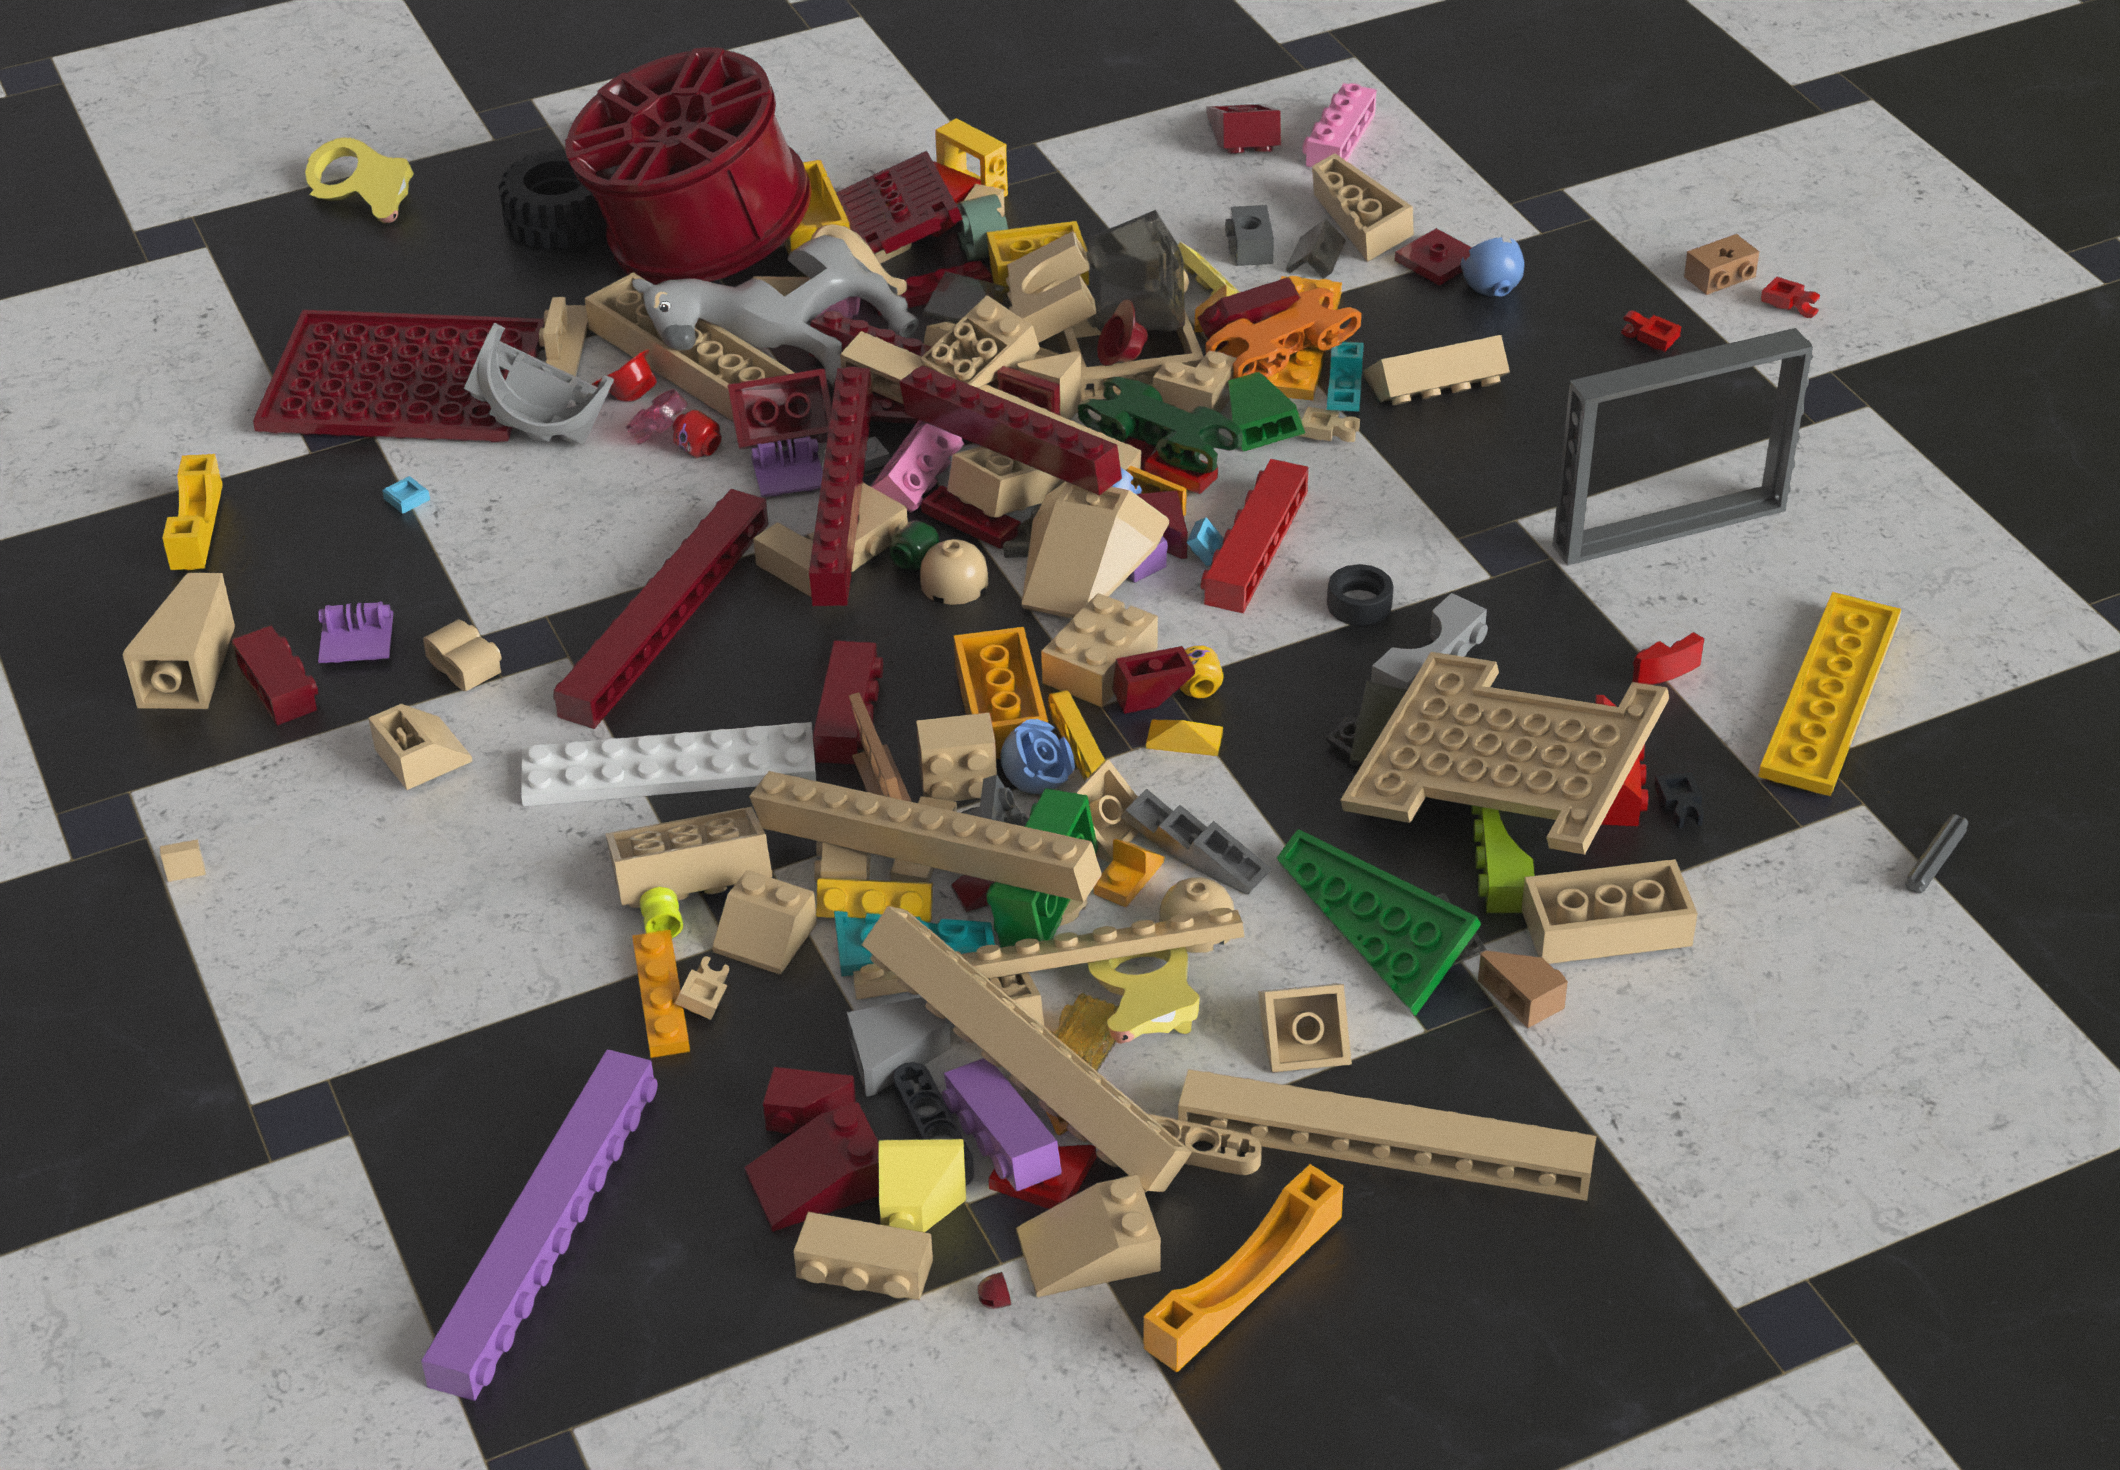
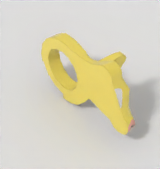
(377, 178)
(1149, 1000)

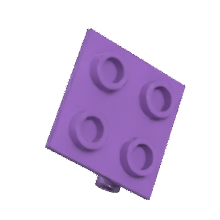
(787, 469)
(356, 635)

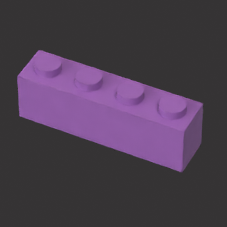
(1002, 1124)

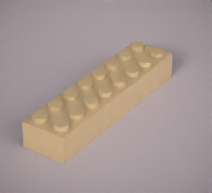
(703, 371)

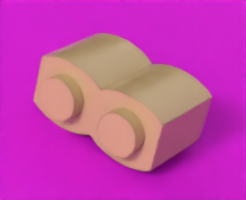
(462, 654)

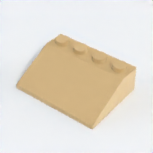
(688, 854)

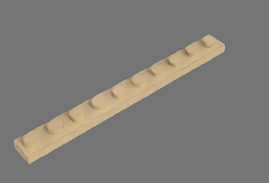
(1075, 949)

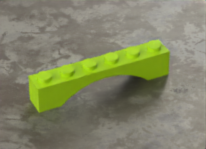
(1501, 861)

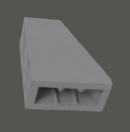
(892, 1036)

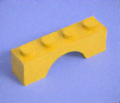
(189, 534)

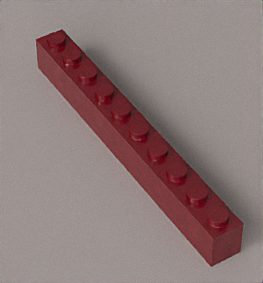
(841, 488)
(660, 609)

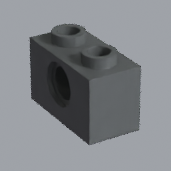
(1250, 235)

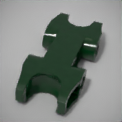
(1175, 432)

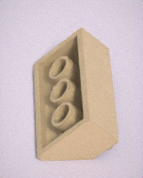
(1437, 370)

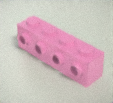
(1341, 124)
(916, 464)

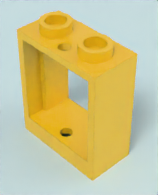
(959, 138)

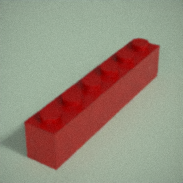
(1255, 536)

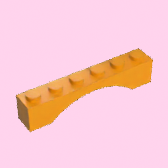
(1196, 1314)

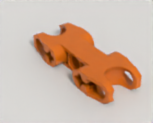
(1268, 344)

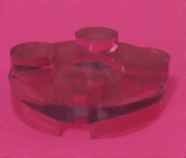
(656, 416)

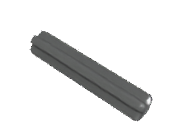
(1936, 853)

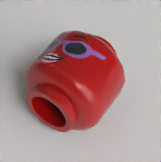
(696, 433)

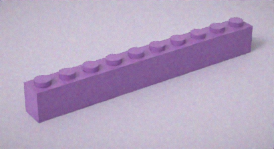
(539, 1227)

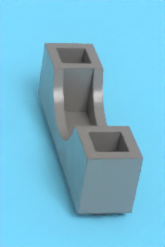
(1454, 629)

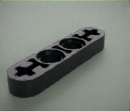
(937, 1123)

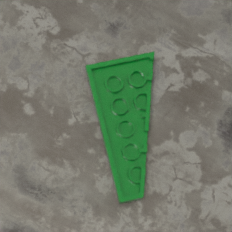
(1391, 923)

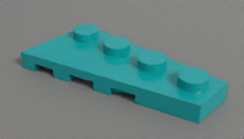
(851, 932)

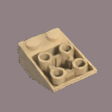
(983, 344)

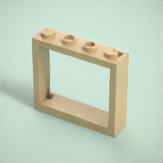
(1135, 370)

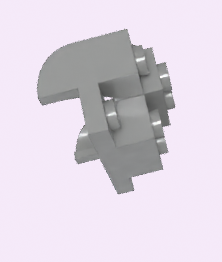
(534, 392)

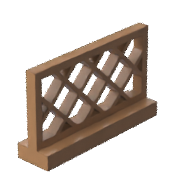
(876, 763)

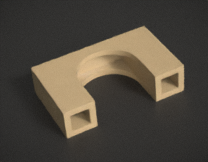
(1049, 287)
(789, 554)

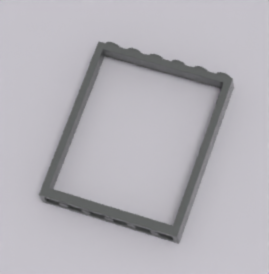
(1585, 393)

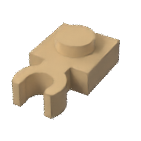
(1325, 424)
(703, 989)

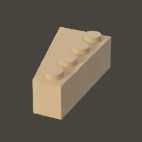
(1362, 207)

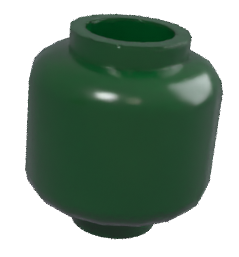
(911, 544)

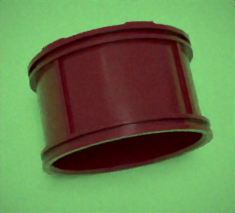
(689, 166)

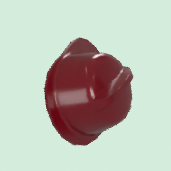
(1121, 336)

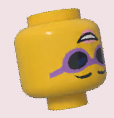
(1207, 675)

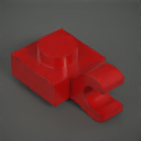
(1786, 294)
(1653, 331)

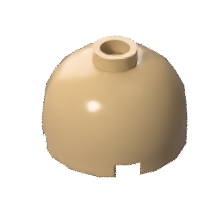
(953, 572)
(1197, 898)

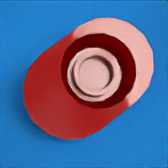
(632, 379)

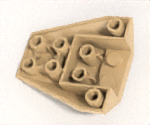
(1086, 546)

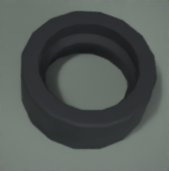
(1360, 578)

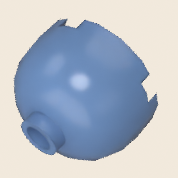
(1494, 267)
(1036, 757)

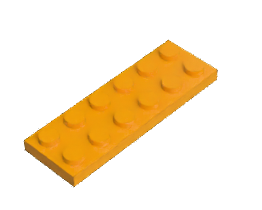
(1304, 367)

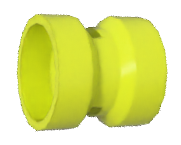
(660, 911)

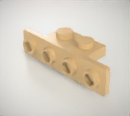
(564, 334)

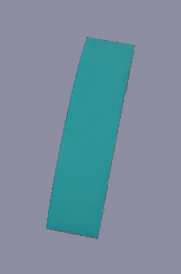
(1345, 377)

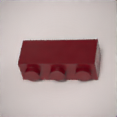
(275, 674)

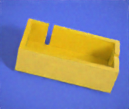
(822, 210)

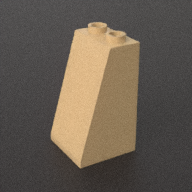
(182, 646)

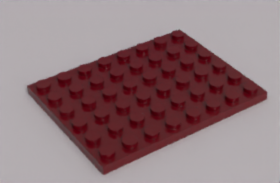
(387, 375)

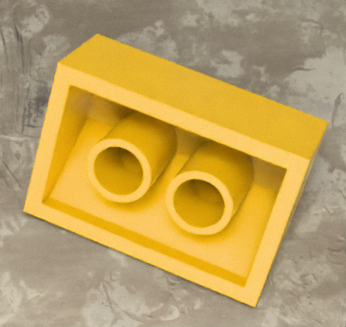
(1013, 244)

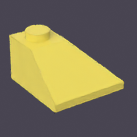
(920, 1181)

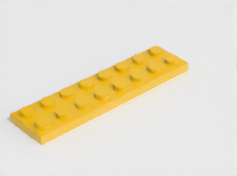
(1830, 694)

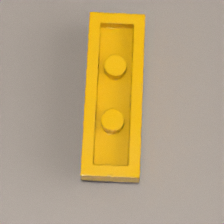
(873, 897)

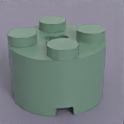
(979, 217)

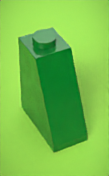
(1262, 411)

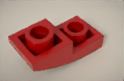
(1665, 663)

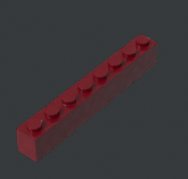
(1011, 430)

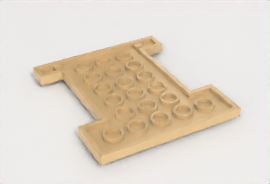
(1504, 750)

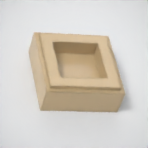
(182, 860)

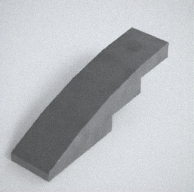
(1199, 846)

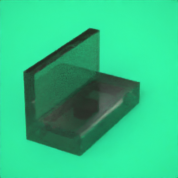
(1318, 248)

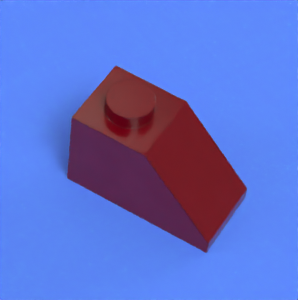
(1176, 531)
(1150, 678)
(801, 1095)

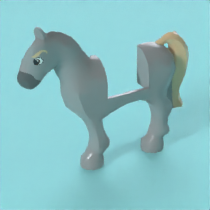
(838, 268)

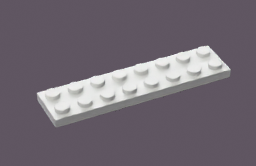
(664, 763)

